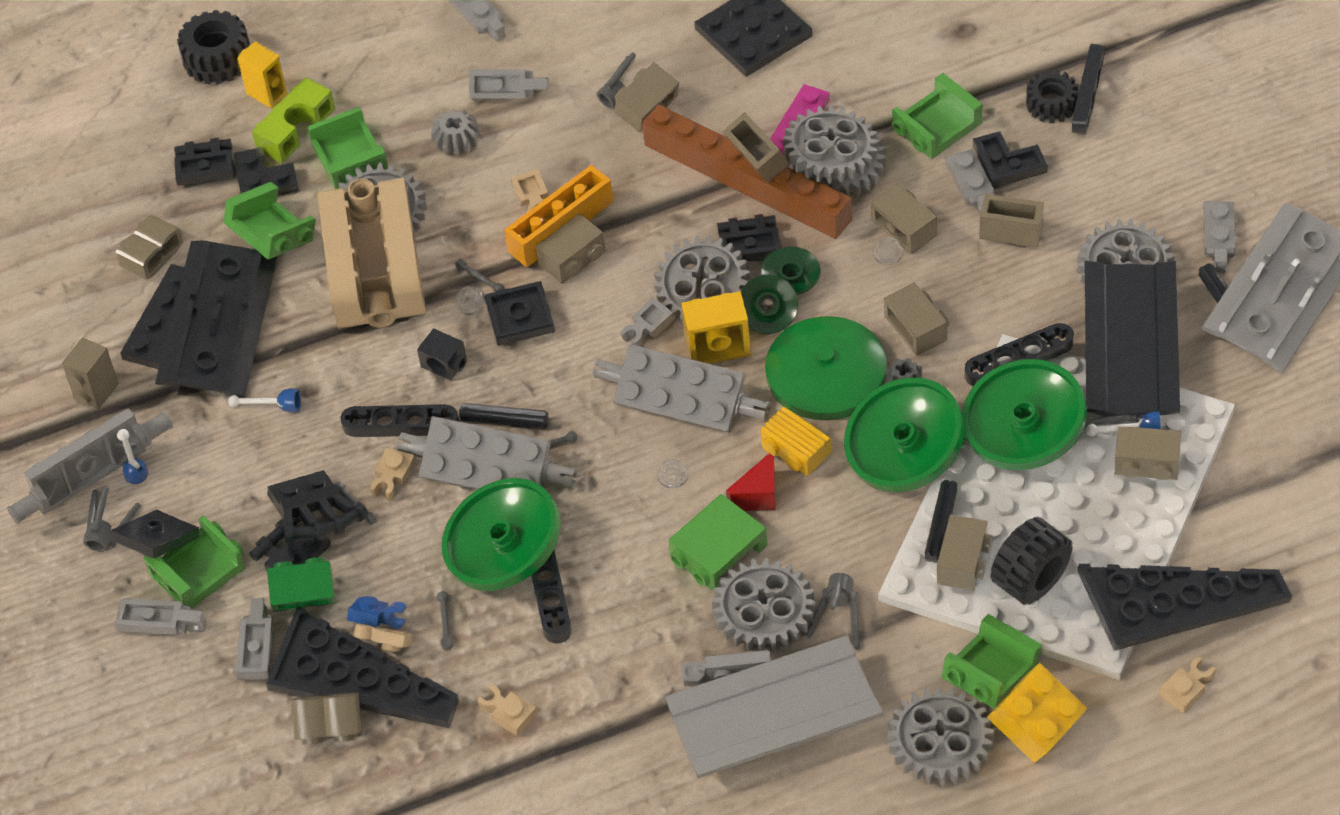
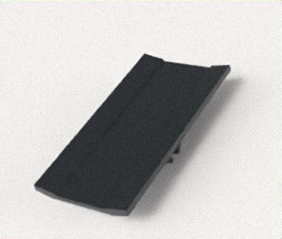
(217, 318)
(1131, 338)

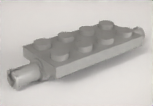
(680, 388)
(481, 455)
(85, 462)

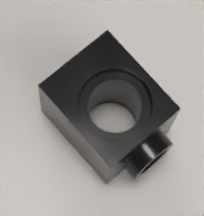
(442, 354)

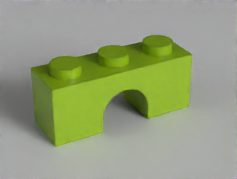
(304, 103)

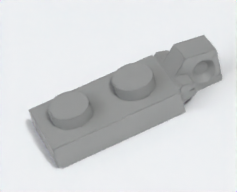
(481, 16)
(504, 83)
(969, 177)
(1219, 232)
(158, 617)
(255, 643)
(721, 665)

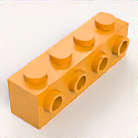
(584, 194)

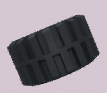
(212, 45)
(1031, 560)

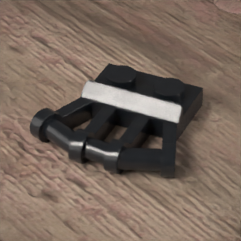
(309, 494)

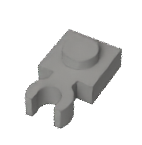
(650, 320)

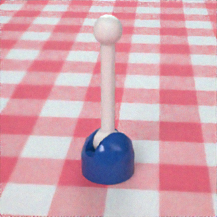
(287, 400)
(1149, 420)
(131, 466)

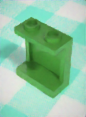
(939, 117)
(345, 145)
(266, 223)
(716, 541)
(199, 566)
(992, 661)

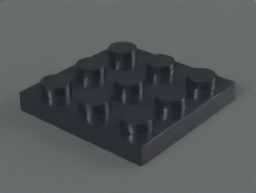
(753, 32)

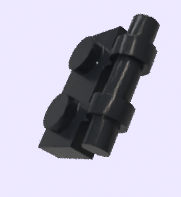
(203, 161)
(752, 236)
(293, 552)

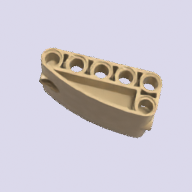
(371, 253)

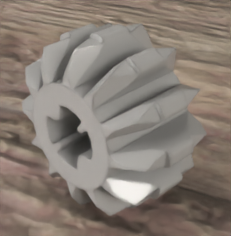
(455, 132)

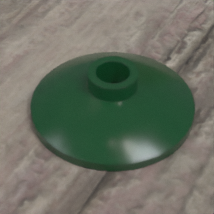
(796, 263)
(779, 293)

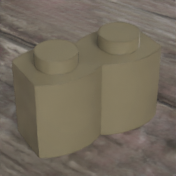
(149, 246)
(326, 717)

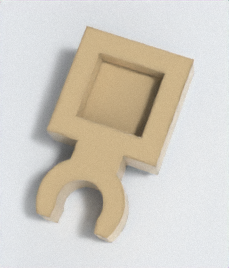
(529, 188)
(391, 470)
(392, 639)
(1186, 688)
(509, 712)

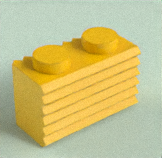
(262, 74)
(795, 441)

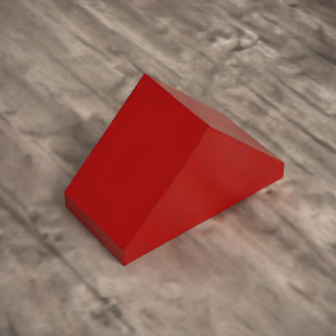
(755, 488)

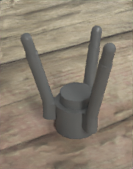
(608, 91)
(98, 531)
(838, 594)

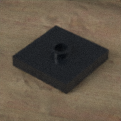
(519, 313)
(155, 533)

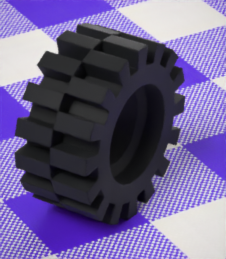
(1047, 84)

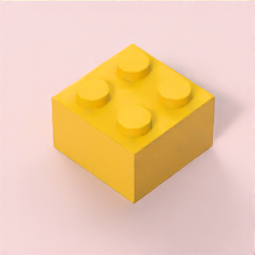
(716, 328)
(1037, 713)

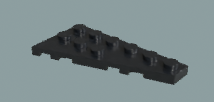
(1169, 600)
(329, 662)

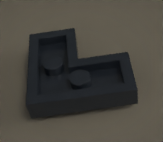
(1006, 166)
(252, 172)

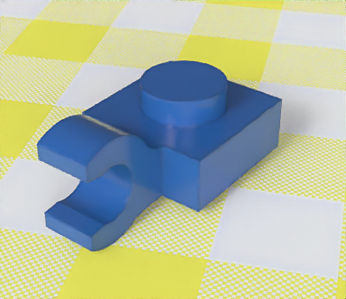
(372, 612)

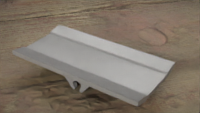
(1280, 288)
(772, 706)

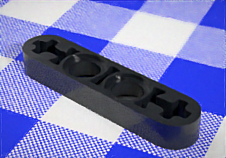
(1088, 88)
(1016, 350)
(400, 415)
(550, 588)

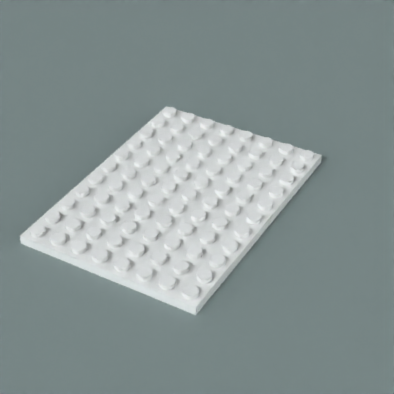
(1079, 495)

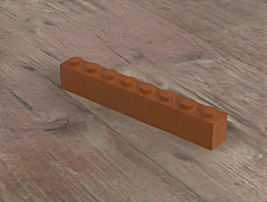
(717, 158)

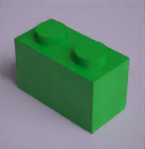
(301, 585)

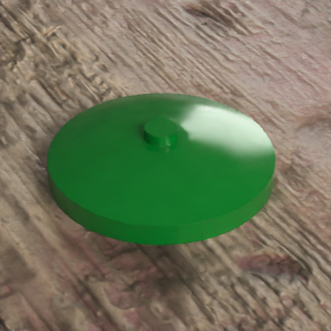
(824, 367)
(1024, 414)
(904, 434)
(501, 534)

